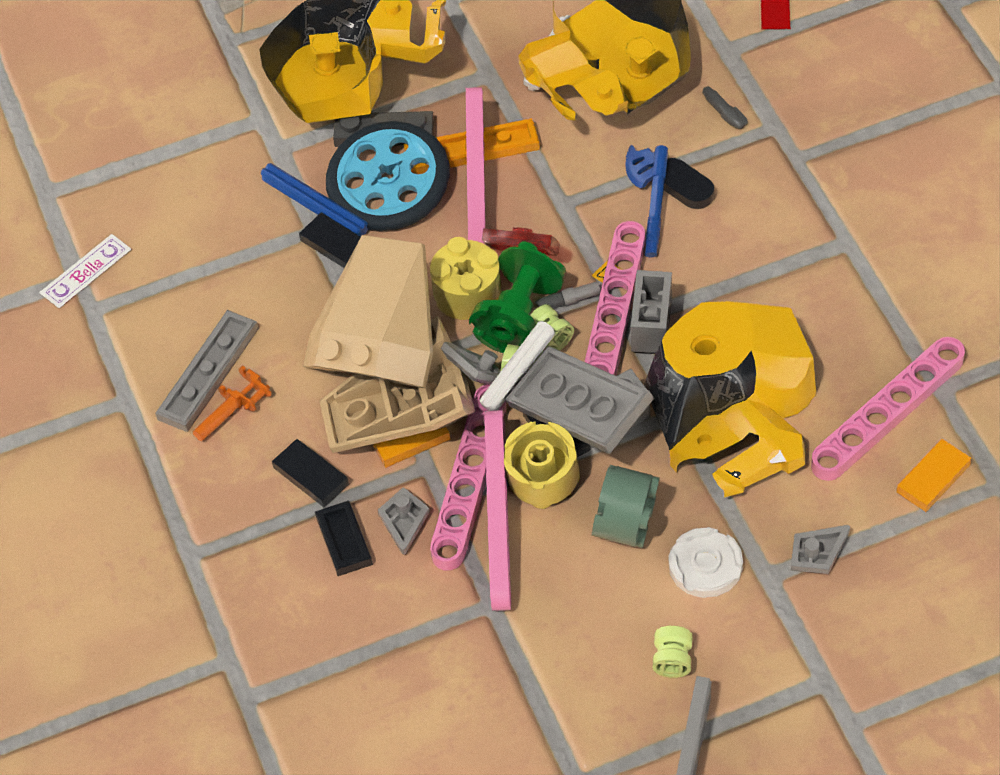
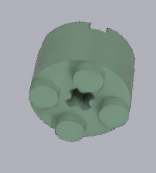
(625, 506)

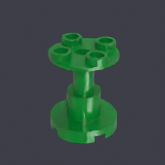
(509, 317)

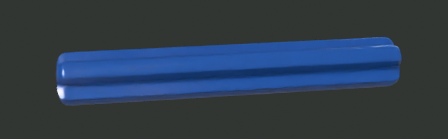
(312, 199)

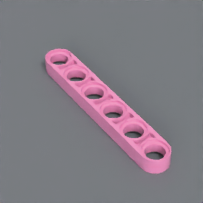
(475, 163)
(618, 306)
(885, 405)
(458, 505)
(497, 511)

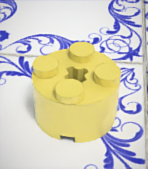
(464, 276)
(541, 463)

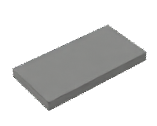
(580, 399)

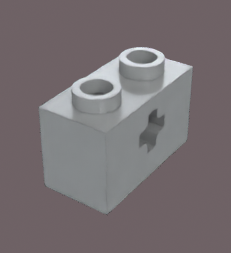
(650, 310)

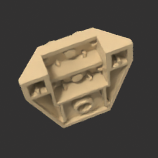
(377, 315)
(377, 410)

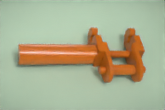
(233, 400)

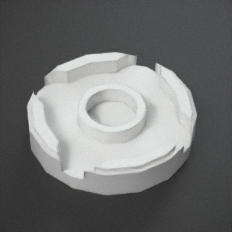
(705, 562)

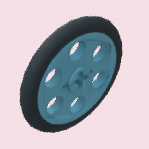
(381, 138)

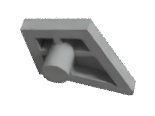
(477, 367)
(403, 517)
(818, 549)

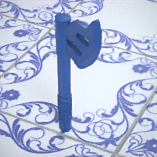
(657, 175)

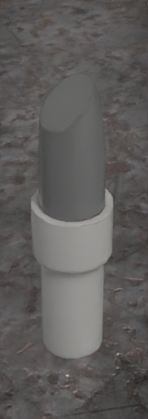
(570, 295)

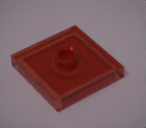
(504, 239)

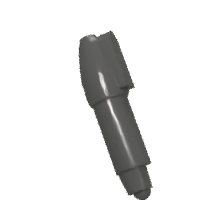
(730, 114)

